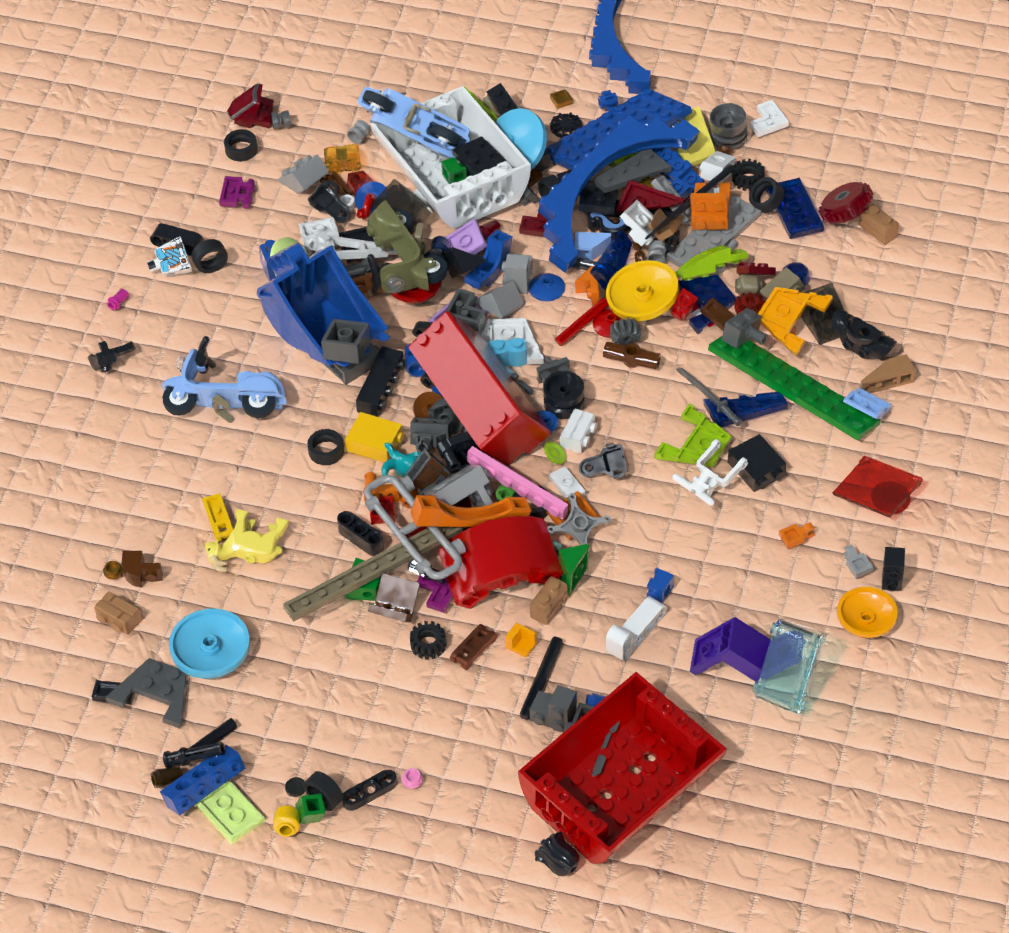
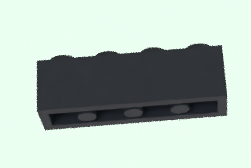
(380, 381)

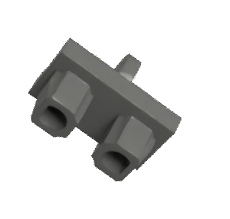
(550, 367)

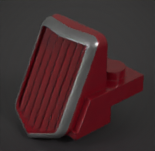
(251, 108)

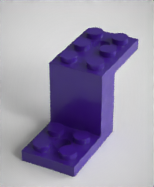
(733, 644)

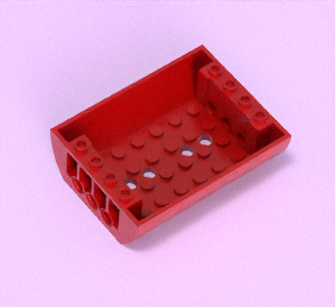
(561, 781)

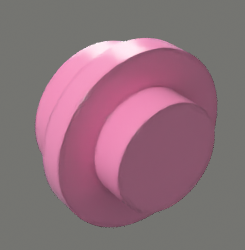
(412, 778)

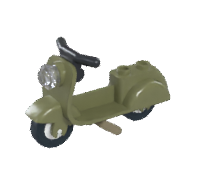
(392, 230)

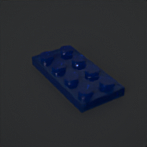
(797, 210)

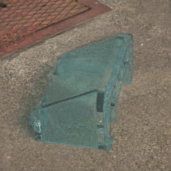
(789, 665)

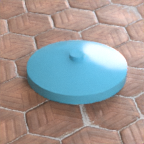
(526, 132)
(209, 643)

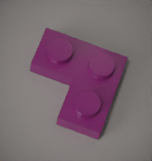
(440, 596)

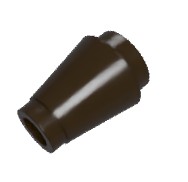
(165, 776)

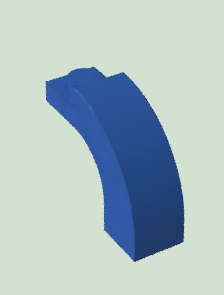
(496, 252)

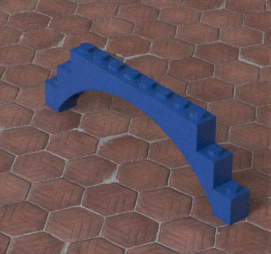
(609, 53)
(625, 139)

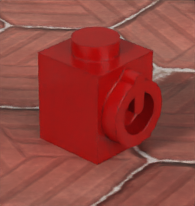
(683, 305)

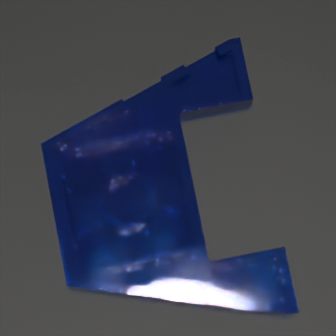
(705, 289)

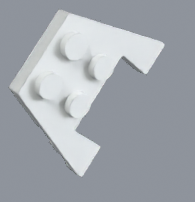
(513, 328)

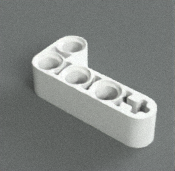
(624, 640)

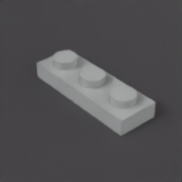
(663, 184)

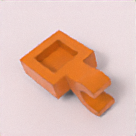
(796, 535)

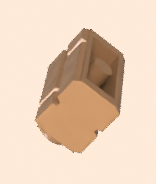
(879, 224)
(548, 600)
(117, 613)

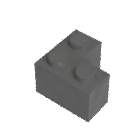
(464, 308)
(554, 709)

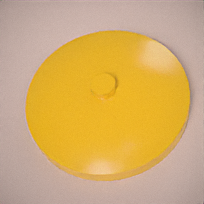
(642, 290)

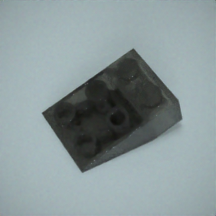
(403, 199)
(818, 321)

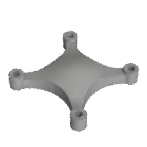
(578, 523)

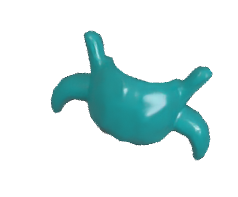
(399, 462)

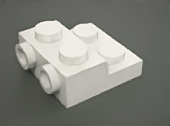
(638, 219)
(310, 229)

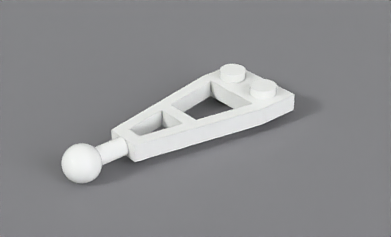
(364, 247)

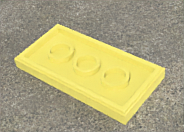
(703, 146)

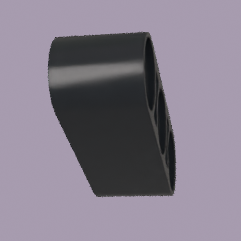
(165, 233)
(360, 533)

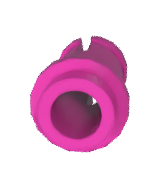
(115, 301)

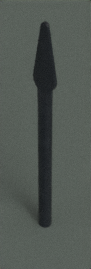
(687, 203)

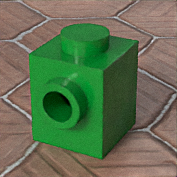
(311, 808)

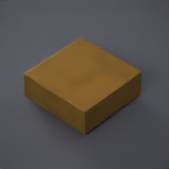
(561, 98)

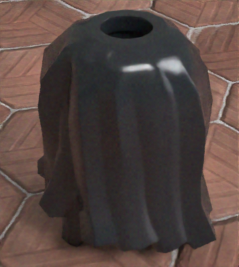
(557, 855)

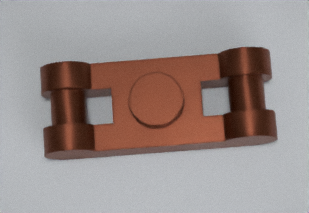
(473, 646)

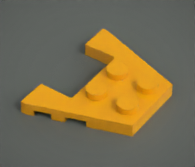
(784, 309)

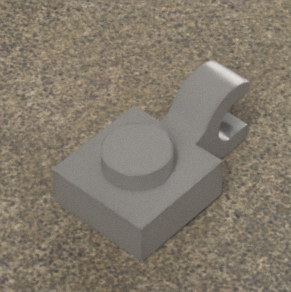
(857, 564)

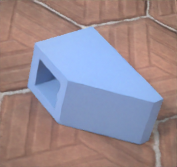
(591, 244)

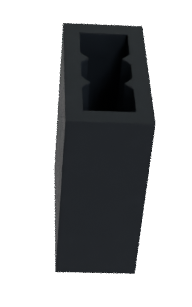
(763, 463)

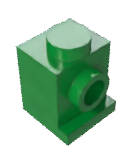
(453, 171)

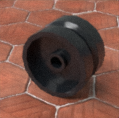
(563, 393)

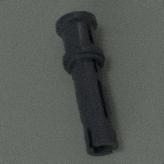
(187, 755)

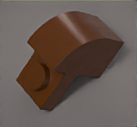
(137, 570)

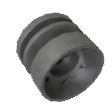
(728, 125)

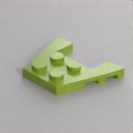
(697, 442)

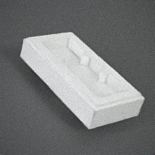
(566, 482)

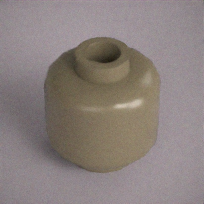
(748, 283)

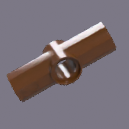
(632, 355)

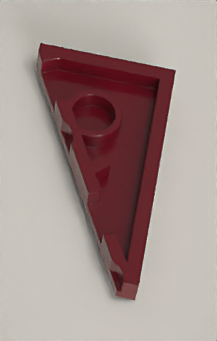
(648, 197)

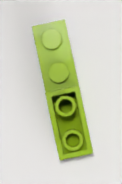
(708, 260)

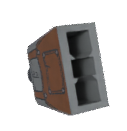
(427, 470)

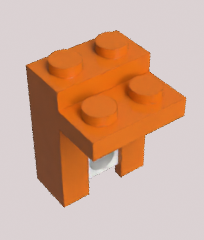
(712, 208)

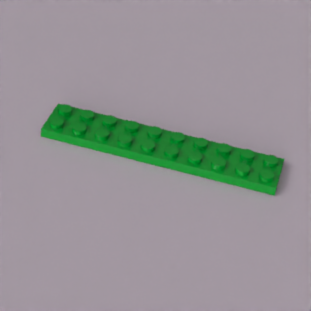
(796, 387)

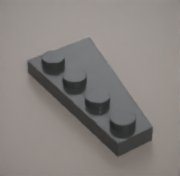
(635, 168)

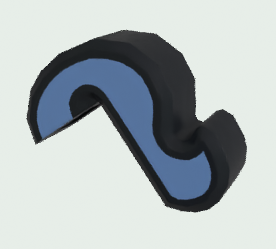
(601, 222)

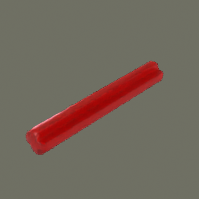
(581, 322)

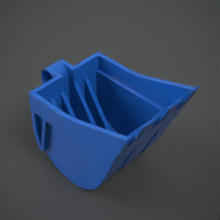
(311, 295)

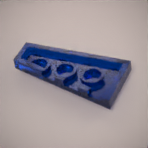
(612, 259)
(747, 407)

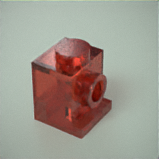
(357, 179)

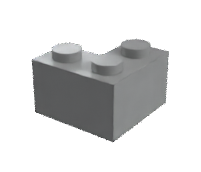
(519, 269)

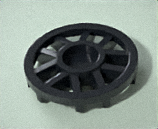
(564, 124)

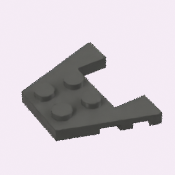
(155, 682)

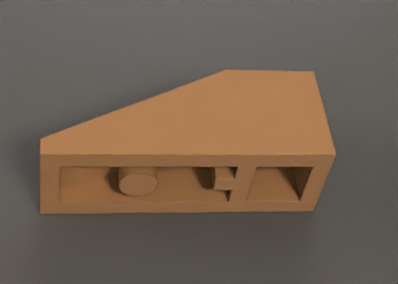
(891, 374)

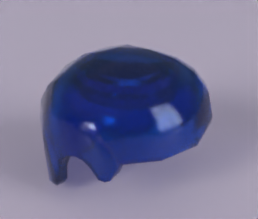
(799, 270)

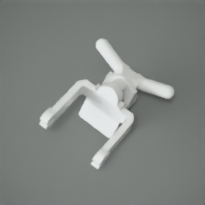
(707, 481)

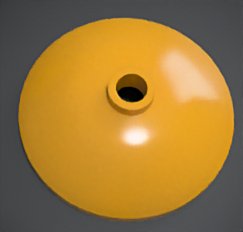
(867, 604)

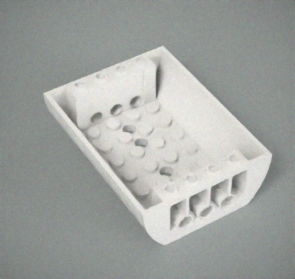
(476, 194)

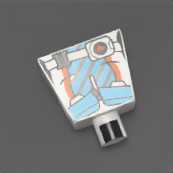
(171, 259)

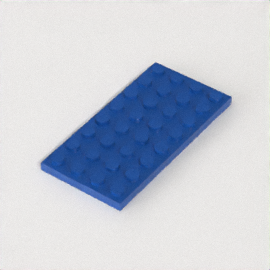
(640, 107)

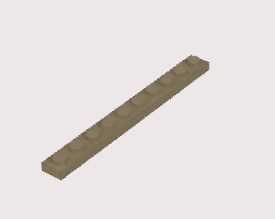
(363, 573)

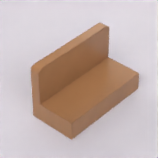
(668, 230)

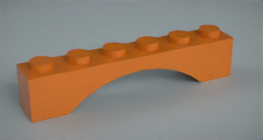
(433, 512)

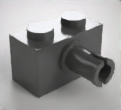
(743, 328)

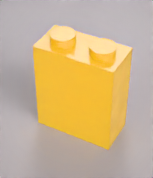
(370, 435)

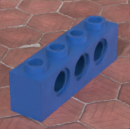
(202, 780)

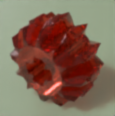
(750, 301)

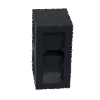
(893, 568)

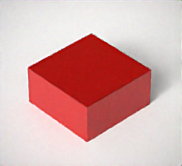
(387, 503)

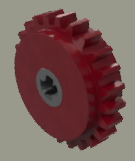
(846, 202)

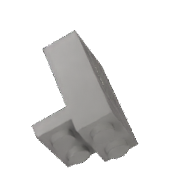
(464, 483)

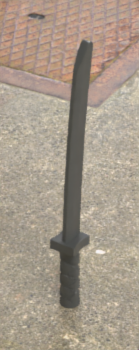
(721, 405)

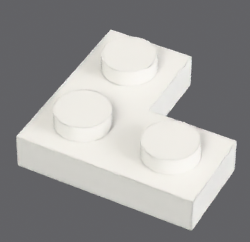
(771, 119)

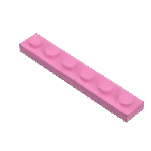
(518, 483)

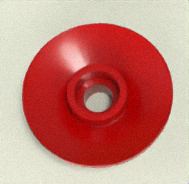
(602, 322)

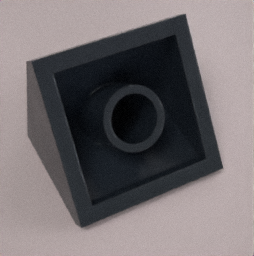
(461, 261)

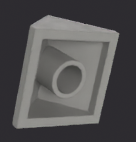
(501, 300)

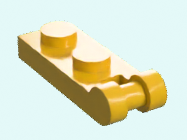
(217, 516)

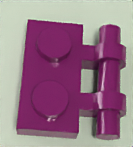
(232, 190)

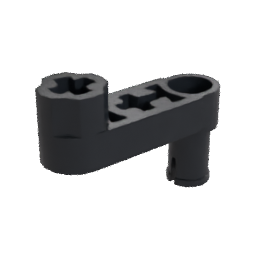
(454, 445)

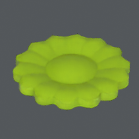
(555, 453)

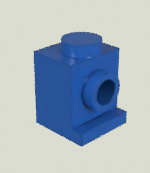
(660, 585)

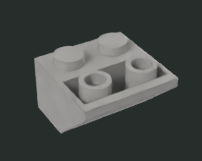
(303, 173)

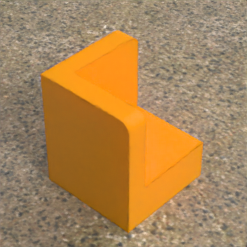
(521, 640)

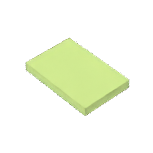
(230, 812)

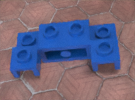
(681, 174)

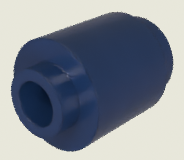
(440, 242)

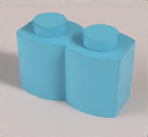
(510, 352)

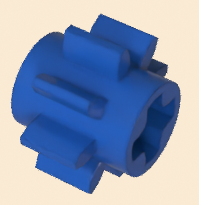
(607, 100)

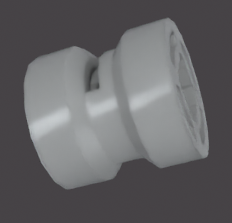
(358, 132)
(657, 251)

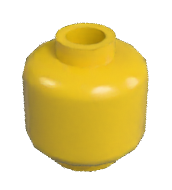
(286, 821)

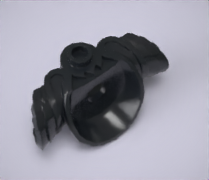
(872, 344)

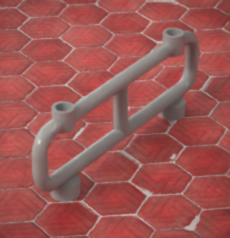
(405, 486)

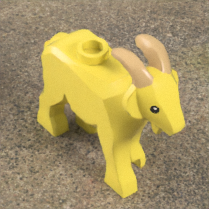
(247, 543)

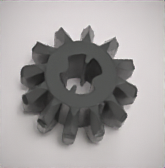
(625, 331)

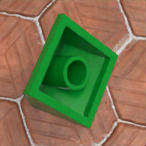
(574, 565)

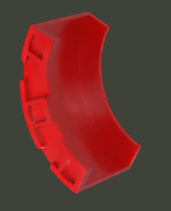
(500, 556)

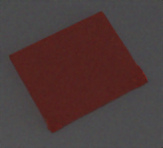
(877, 486)

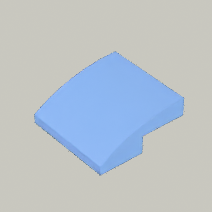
(867, 403)

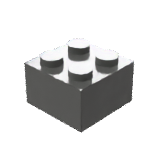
(346, 341)

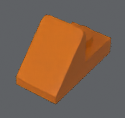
(588, 284)

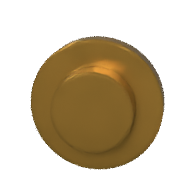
(112, 570)

